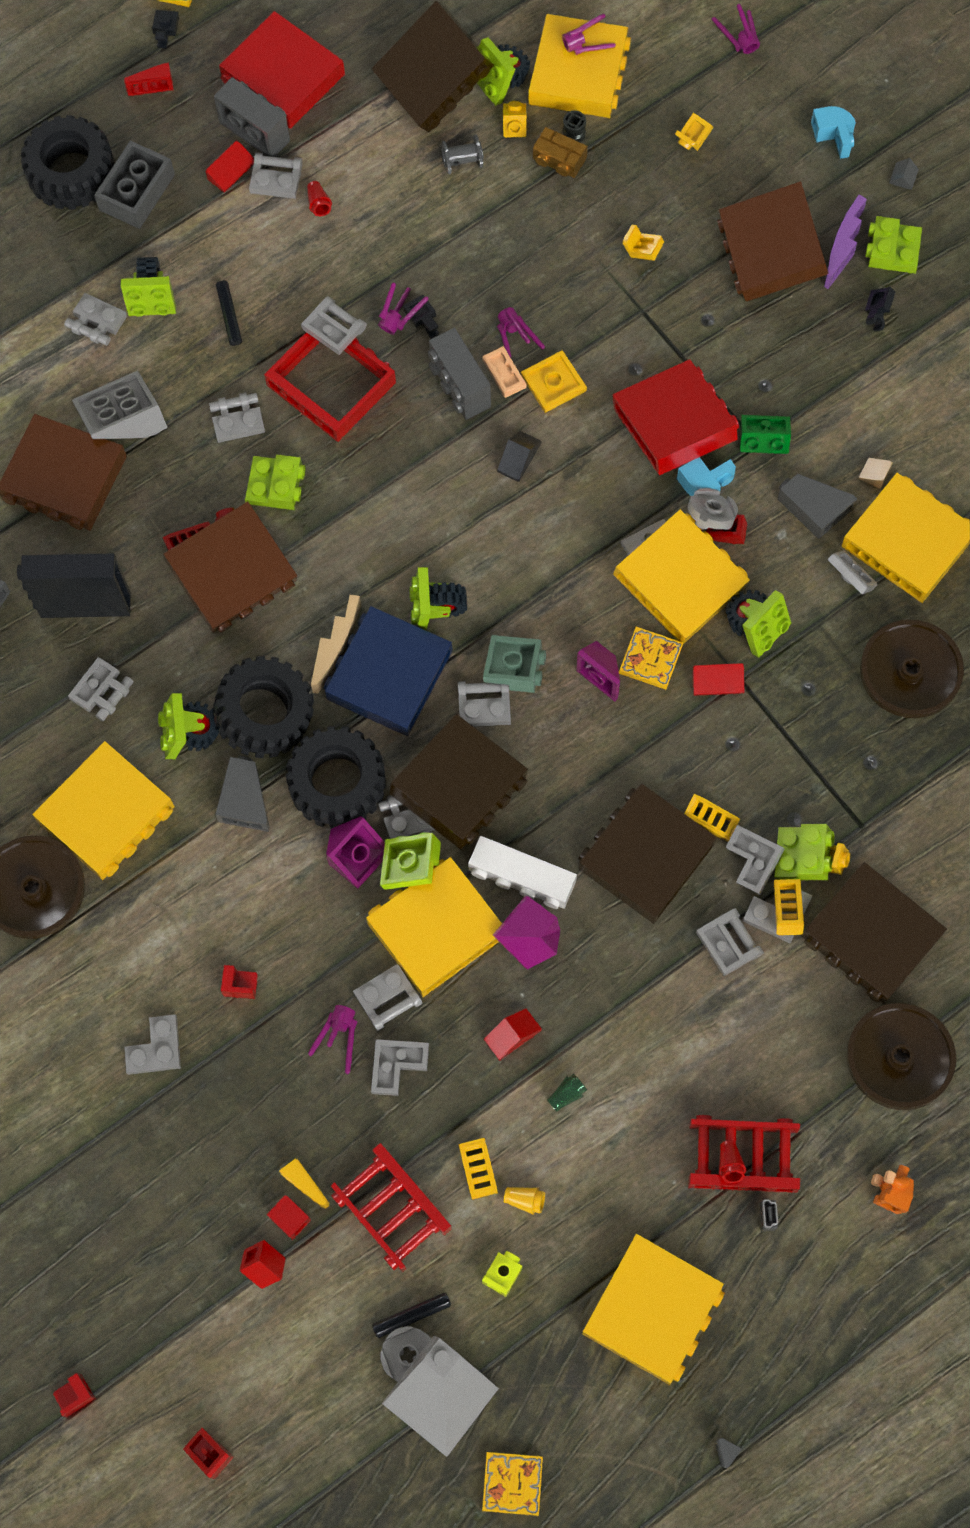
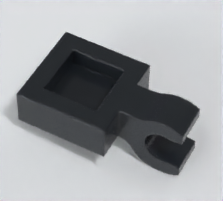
(165, 25)
(878, 304)
(423, 316)

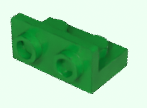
(765, 434)

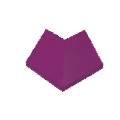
(599, 668)
(355, 850)
(529, 933)

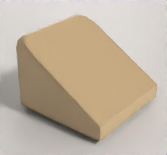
(875, 472)

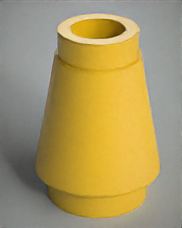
(526, 1199)

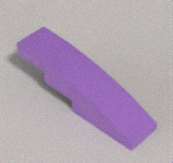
(844, 243)

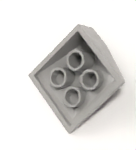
(121, 410)
(440, 1395)

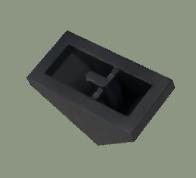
(518, 455)

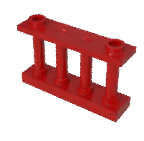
(757, 1178)
(417, 1202)

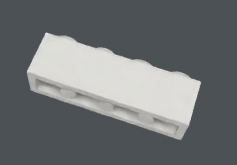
(522, 872)

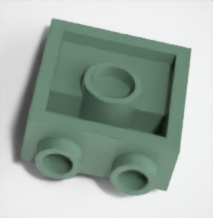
(515, 663)

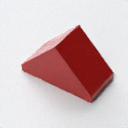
(512, 1033)
(208, 1453)

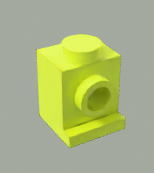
(500, 1283)

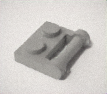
(275, 182)
(330, 331)
(484, 711)
(723, 947)
(383, 990)

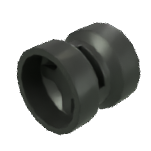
(574, 125)

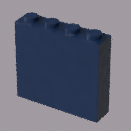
(388, 670)

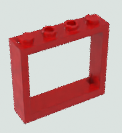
(334, 428)

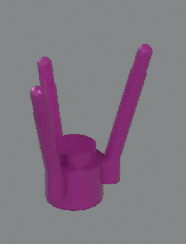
(574, 39)
(748, 39)
(390, 319)
(512, 322)
(339, 1020)

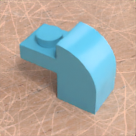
(835, 124)
(696, 475)

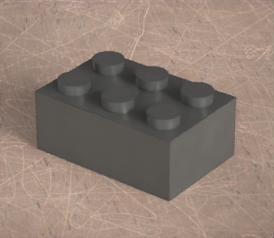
(252, 117)
(134, 184)
(459, 374)

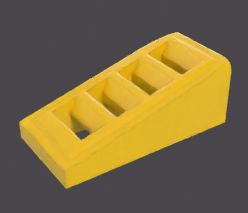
(715, 810)
(788, 923)
(473, 1145)
(298, 1176)

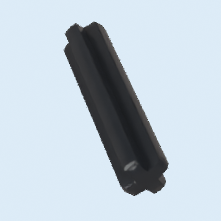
(228, 313)
(411, 1315)

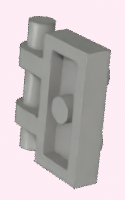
(98, 313)
(237, 424)
(95, 684)
(402, 823)

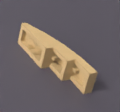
(331, 649)

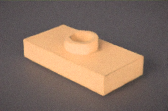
(504, 372)

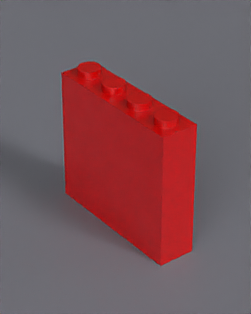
(284, 67)
(675, 416)

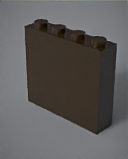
(432, 67)
(459, 782)
(646, 852)
(873, 933)

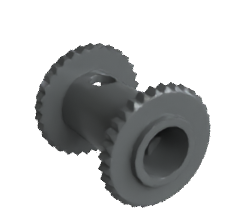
(462, 154)

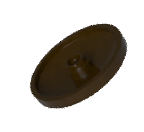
(911, 668)
(38, 887)
(901, 1056)

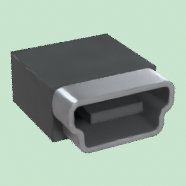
(768, 1215)

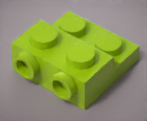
(893, 245)
(275, 481)
(805, 852)
(409, 860)

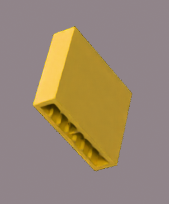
(582, 80)
(909, 537)
(681, 576)
(104, 811)
(435, 927)
(654, 1310)

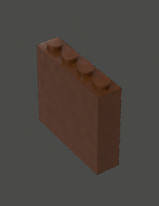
(772, 242)
(62, 472)
(231, 568)

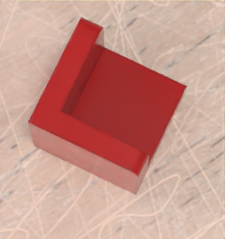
(238, 983)
(289, 1217)
(262, 1264)
(73, 1395)

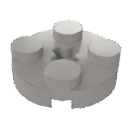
(711, 509)
(393, 1349)

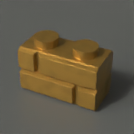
(559, 153)

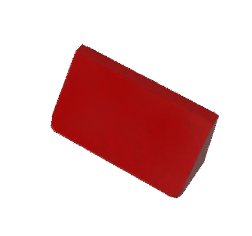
(229, 166)
(718, 679)

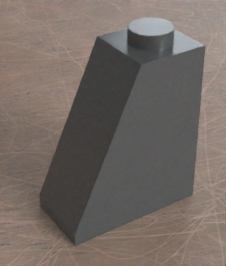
(815, 503)
(242, 796)

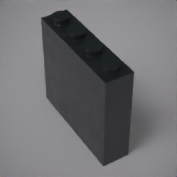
(75, 585)

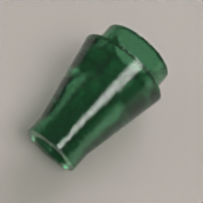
(567, 1092)

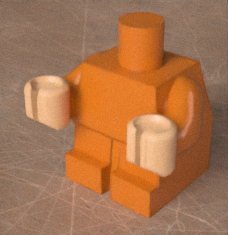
(895, 1190)

